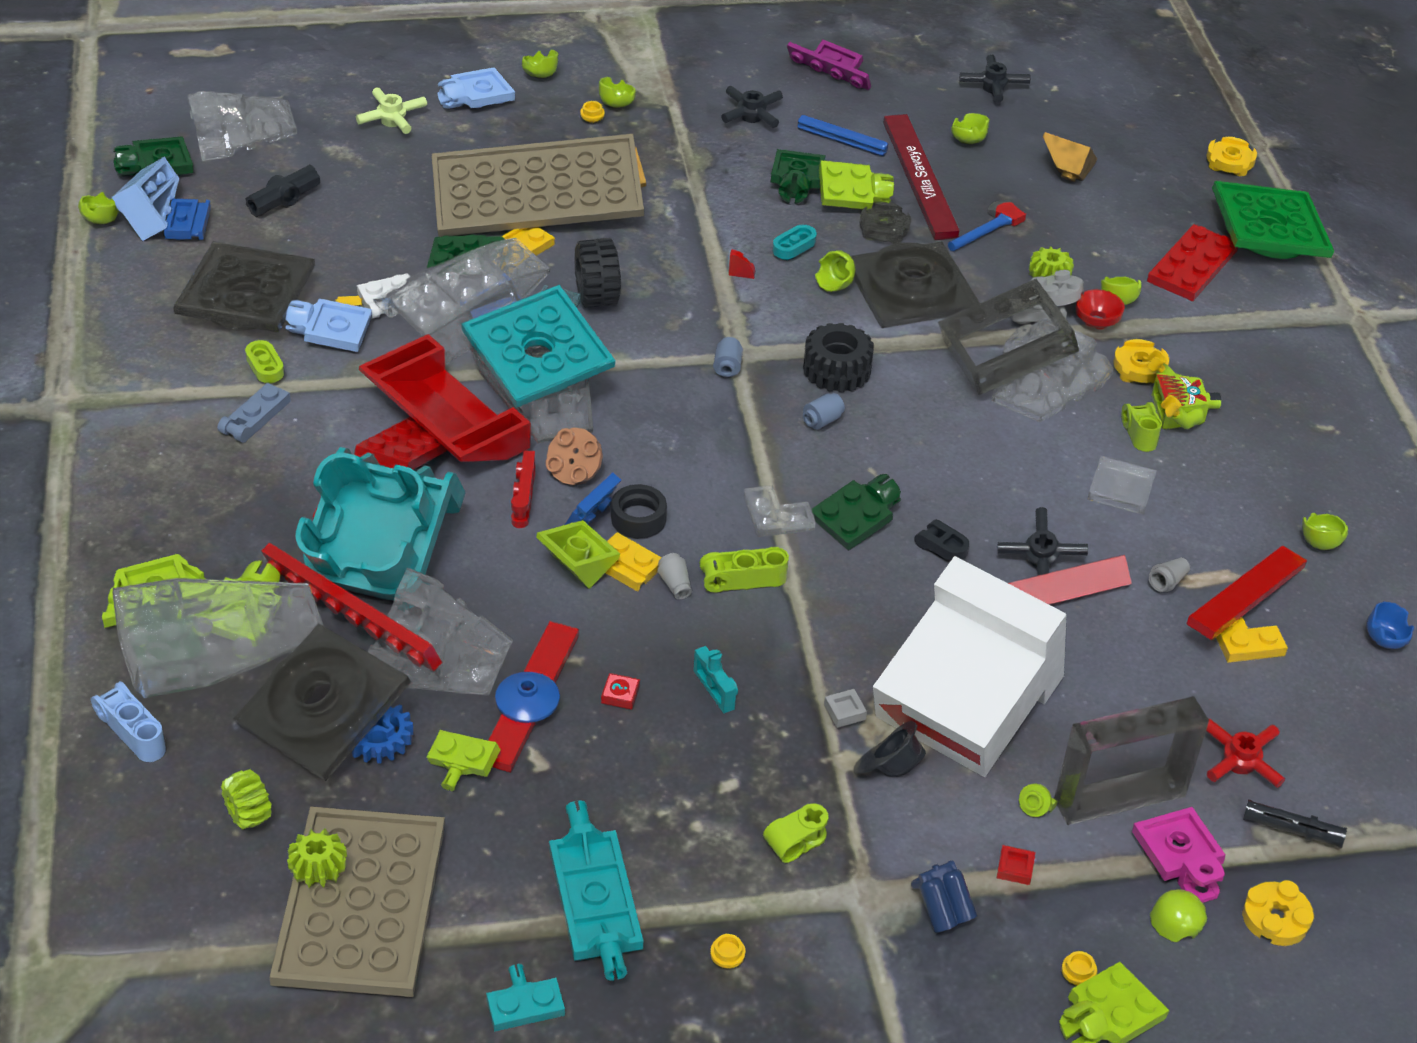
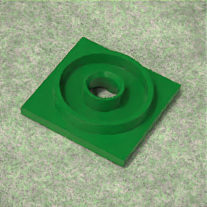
(1272, 220)

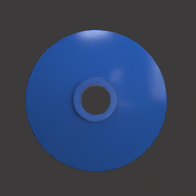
(527, 697)

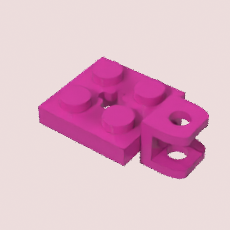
(1195, 863)

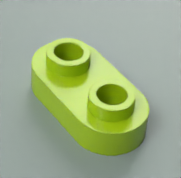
(264, 361)

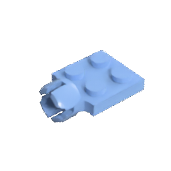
(475, 89)
(329, 323)

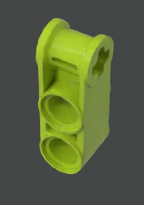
(745, 569)

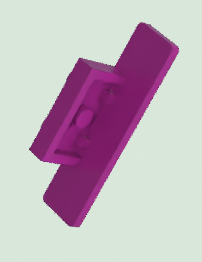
(832, 60)

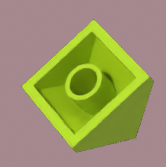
(580, 550)

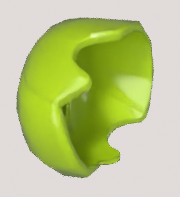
(540, 65)
(616, 94)
(971, 129)
(98, 208)
(835, 271)
(1123, 287)
(1324, 531)
(1178, 915)

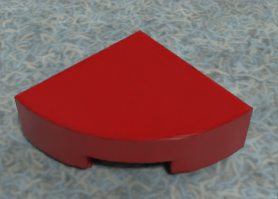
(740, 266)

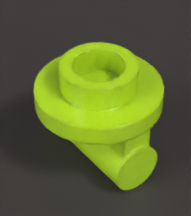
(1036, 800)

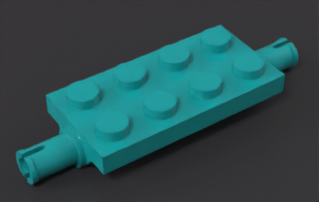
(595, 893)

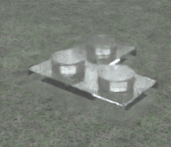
(775, 519)

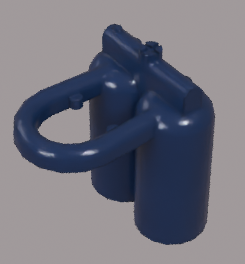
(945, 896)

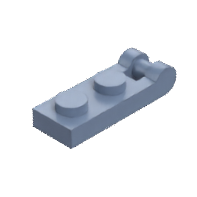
(254, 412)

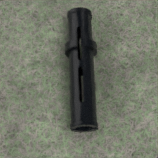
(1334, 834)

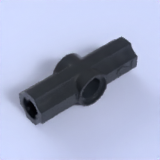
(282, 190)

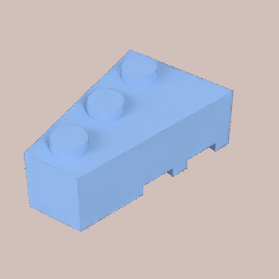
(148, 197)

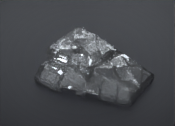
(235, 120)
(1052, 386)
(466, 644)

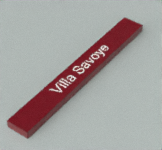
(921, 177)

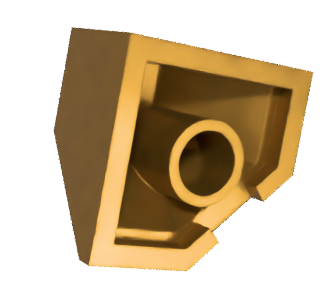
(1070, 157)

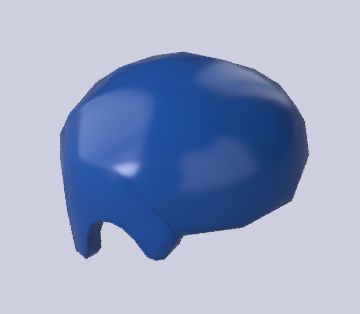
(1389, 625)

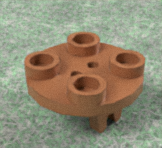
(562, 451)

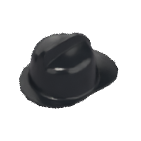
(895, 754)

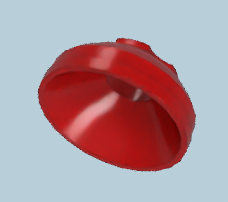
(1101, 304)

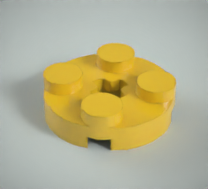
(1231, 156)
(1127, 361)
(1283, 897)

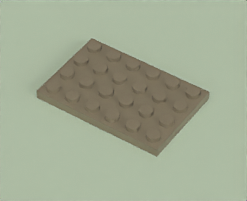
(374, 919)

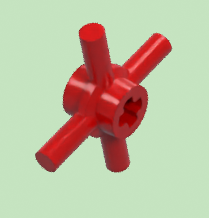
(1244, 753)

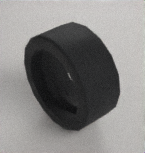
(638, 526)

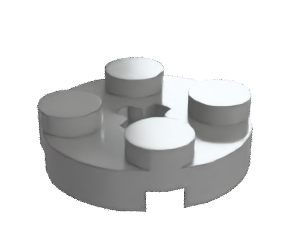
(1062, 287)

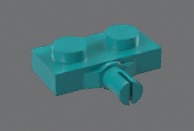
(711, 674)
(524, 1001)

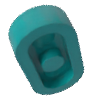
(794, 242)

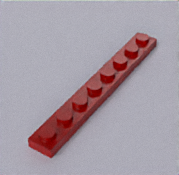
(354, 609)

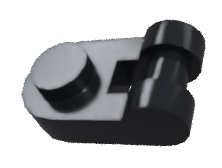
(943, 540)

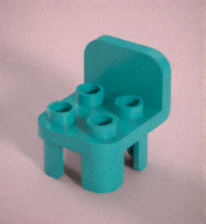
(374, 521)

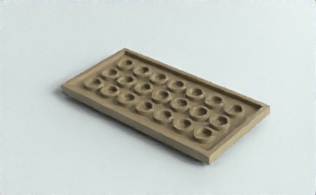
(536, 185)

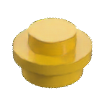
(592, 111)
(727, 951)
(1078, 967)

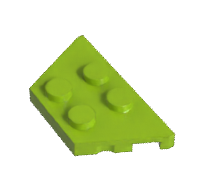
(151, 571)

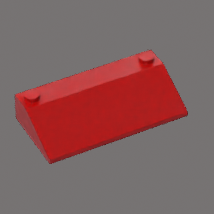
(444, 407)

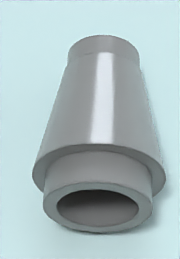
(674, 573)
(1168, 574)

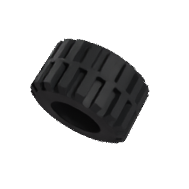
(597, 272)
(838, 357)

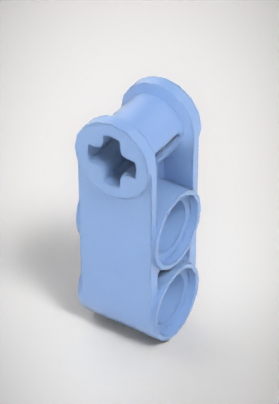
(131, 722)

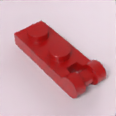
(523, 490)

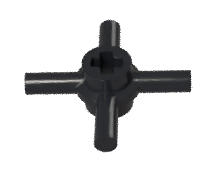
(994, 78)
(752, 106)
(1042, 539)

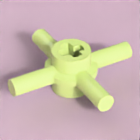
(391, 110)

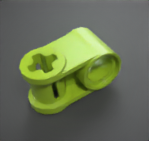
(1142, 425)
(797, 832)

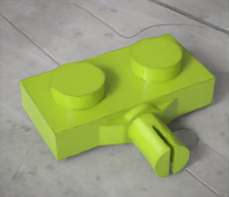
(462, 756)

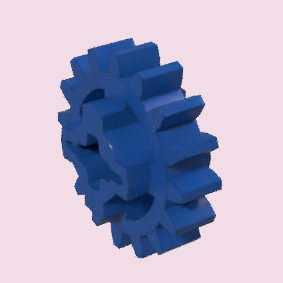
(383, 739)

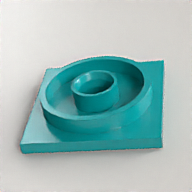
(544, 321)

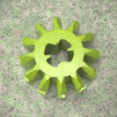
(1048, 261)
(246, 799)
(317, 857)

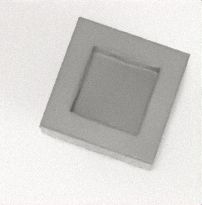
(845, 708)

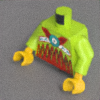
(1179, 398)

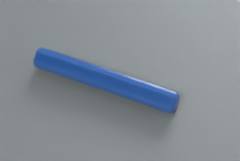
(843, 135)

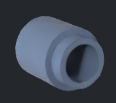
(728, 357)
(823, 410)

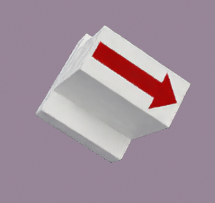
(973, 666)

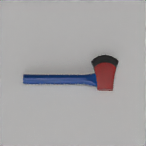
(1005, 214)

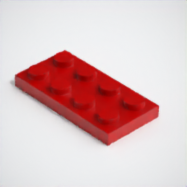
(1192, 262)
(401, 445)

